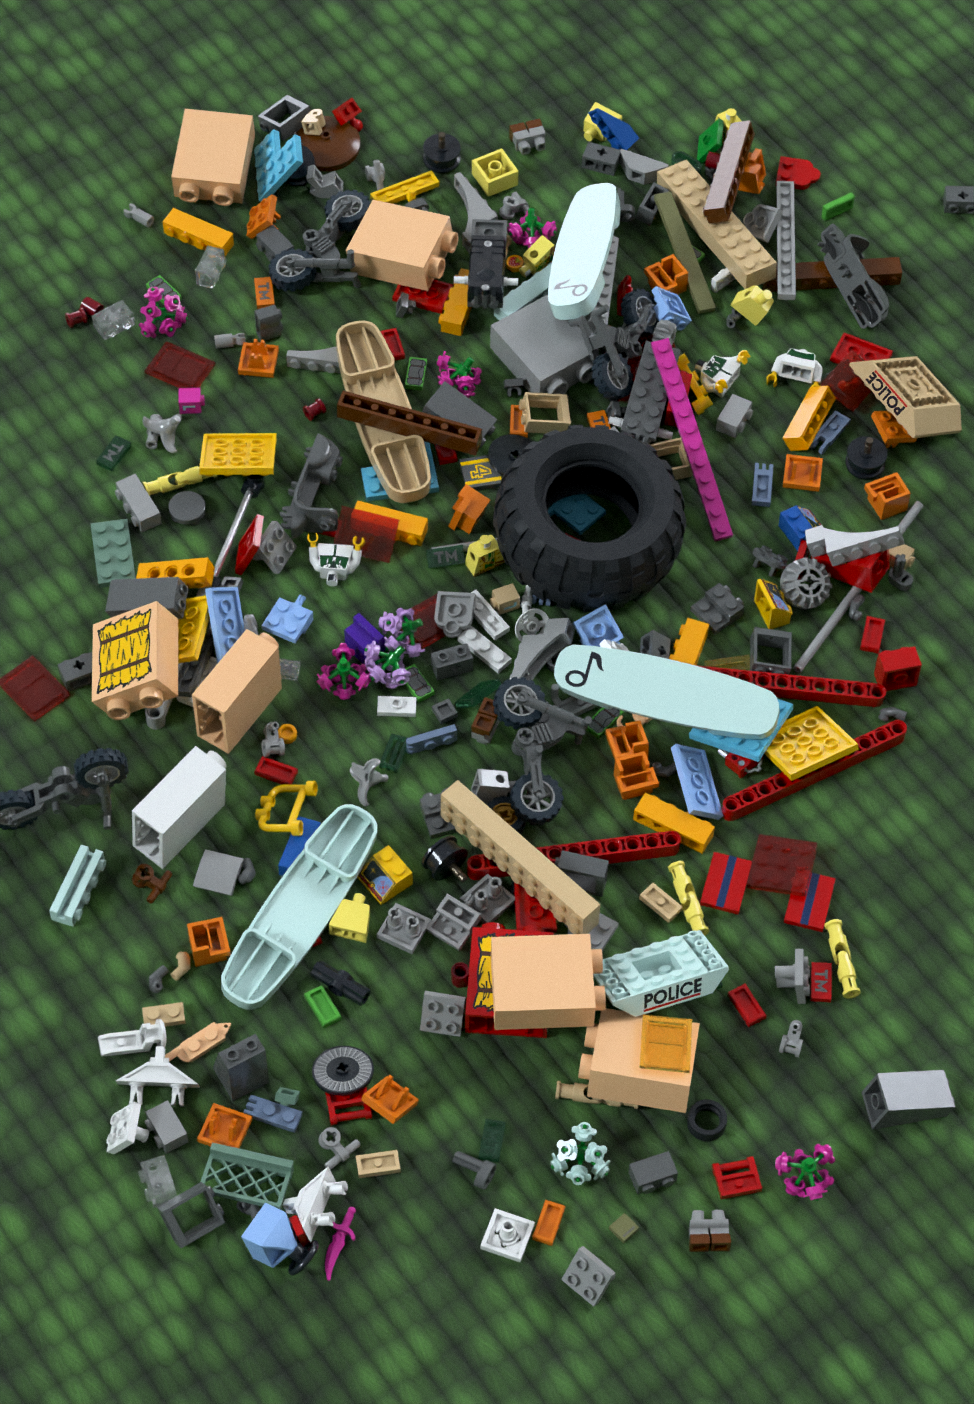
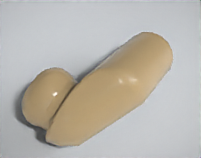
(183, 965)

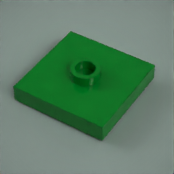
(710, 140)

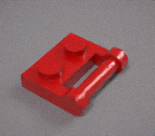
(338, 1102)
(738, 1183)

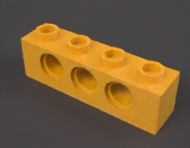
(193, 572)

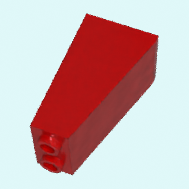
(862, 572)

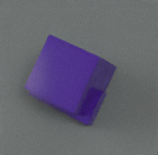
(361, 634)

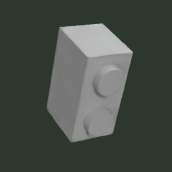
(734, 416)
(166, 1127)

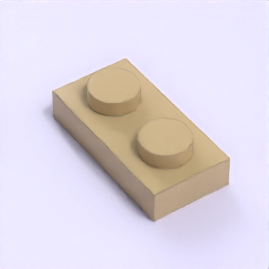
(660, 902)
(170, 1014)
(378, 1164)

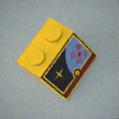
(772, 604)
(385, 875)

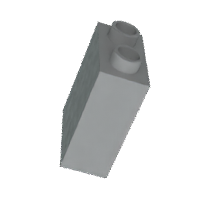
(541, 349)

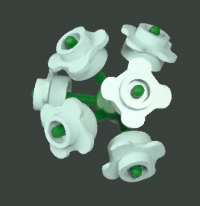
(570, 1151)

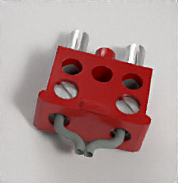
(740, 764)

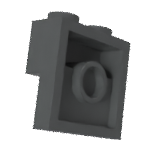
(718, 608)
(431, 811)

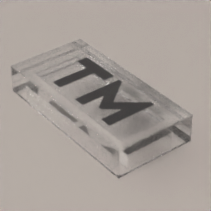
(290, 669)

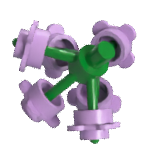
(402, 620)
(393, 663)

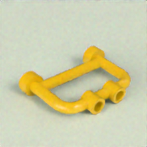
(267, 802)

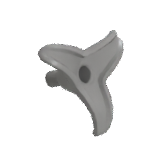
(165, 428)
(367, 778)

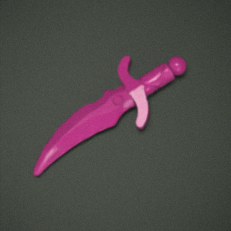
(338, 1241)

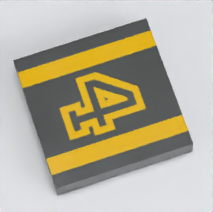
(479, 473)

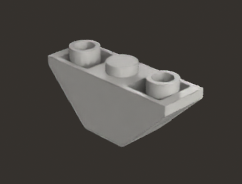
(639, 167)

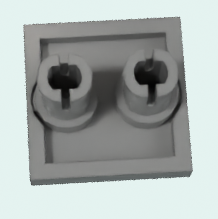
(275, 547)
(490, 898)
(403, 928)
(795, 976)
(442, 1013)
(588, 1276)

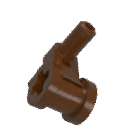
(157, 885)

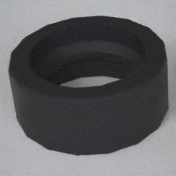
(707, 1105)

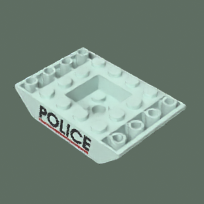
(662, 974)

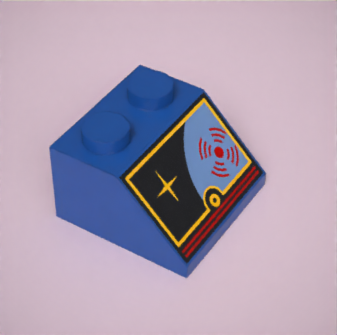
(795, 522)

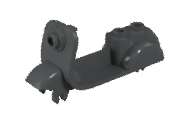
(861, 293)
(319, 469)

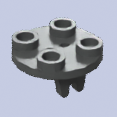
(765, 555)

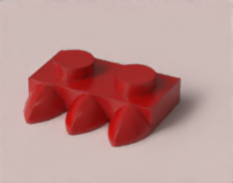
(623, 288)

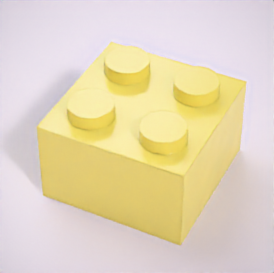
(495, 172)

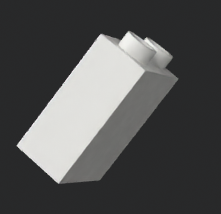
(179, 806)

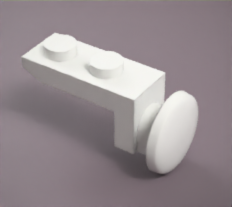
(133, 1041)

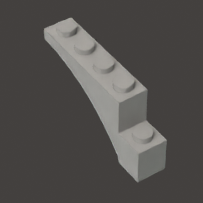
(476, 206)
(316, 360)
(850, 546)
(540, 648)

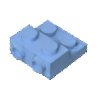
(670, 308)
(596, 627)

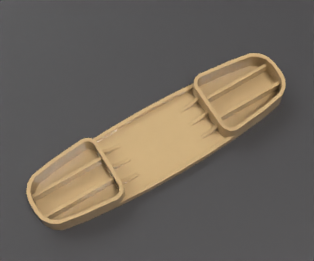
(370, 371)

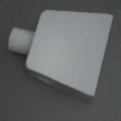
(491, 784)

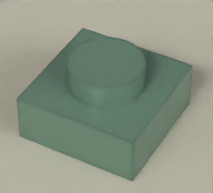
(287, 1096)

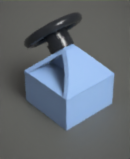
(272, 1239)

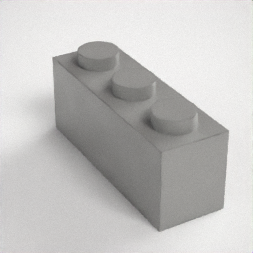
(137, 503)

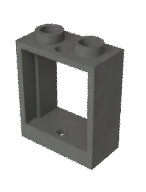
(286, 105)
(780, 640)
(585, 871)
(183, 1239)

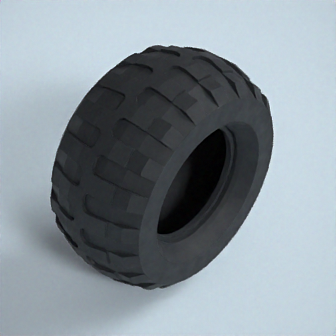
(599, 465)

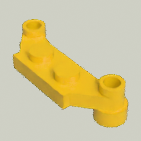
(702, 401)

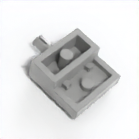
(454, 921)

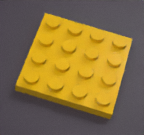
(238, 454)
(192, 629)
(809, 743)

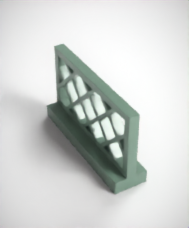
(254, 1162)

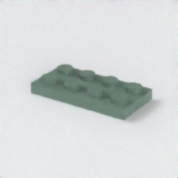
(112, 551)

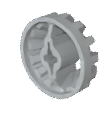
(793, 590)

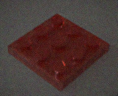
(782, 865)

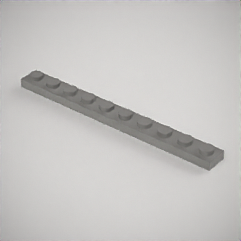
(785, 241)

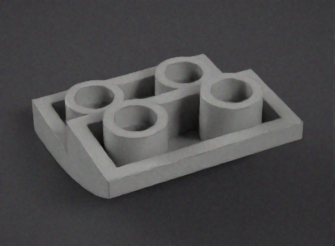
(218, 872)

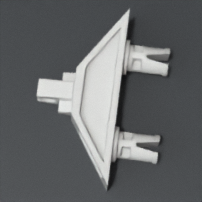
(157, 1073)
(312, 1202)

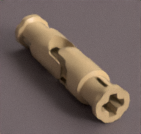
(576, 1093)

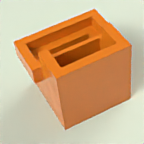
(753, 173)
(668, 275)
(888, 495)
(469, 509)
(627, 739)
(634, 775)
(208, 941)

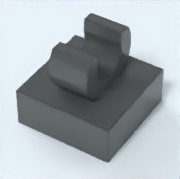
(404, 305)
(511, 384)
(615, 410)

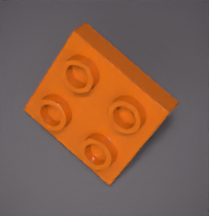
(262, 216)
(258, 359)
(890, 429)
(802, 472)
(390, 1099)
(224, 1127)

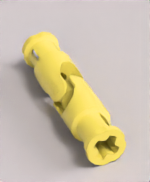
(162, 484)
(687, 896)
(846, 971)

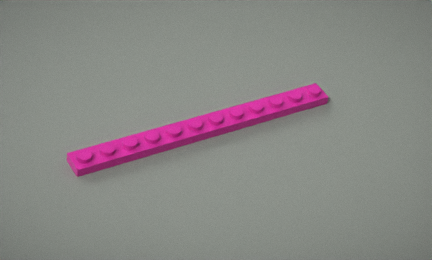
(691, 440)

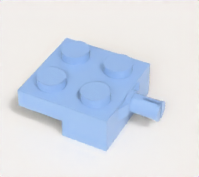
(288, 619)

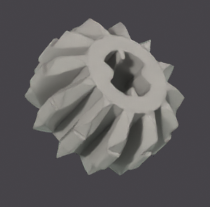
(663, 330)

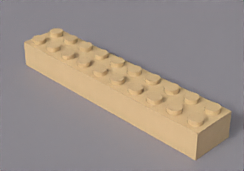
(727, 240)
(519, 859)

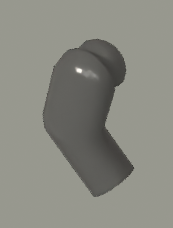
(854, 606)
(248, 873)
(155, 979)
(248, 1209)

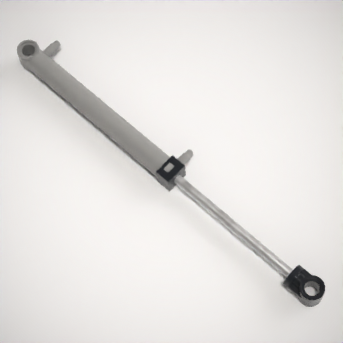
(250, 490)

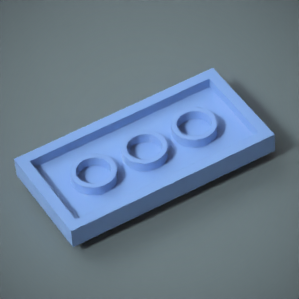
(224, 618)
(696, 781)

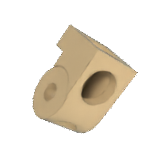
(315, 120)

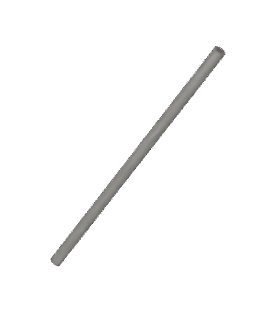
(845, 604)

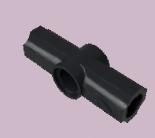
(340, 983)

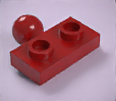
(347, 112)

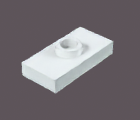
(721, 280)
(396, 706)

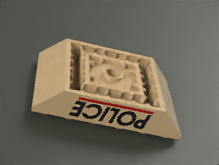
(911, 395)

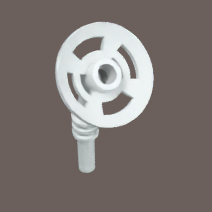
(529, 623)

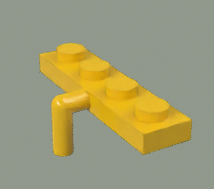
(406, 189)

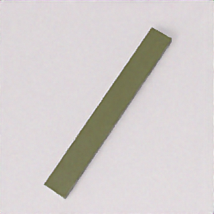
(684, 252)

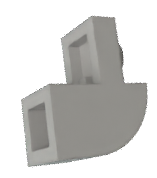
(323, 185)

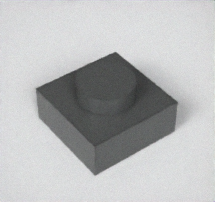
(444, 711)

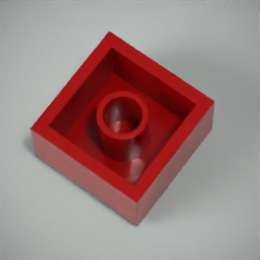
(898, 668)

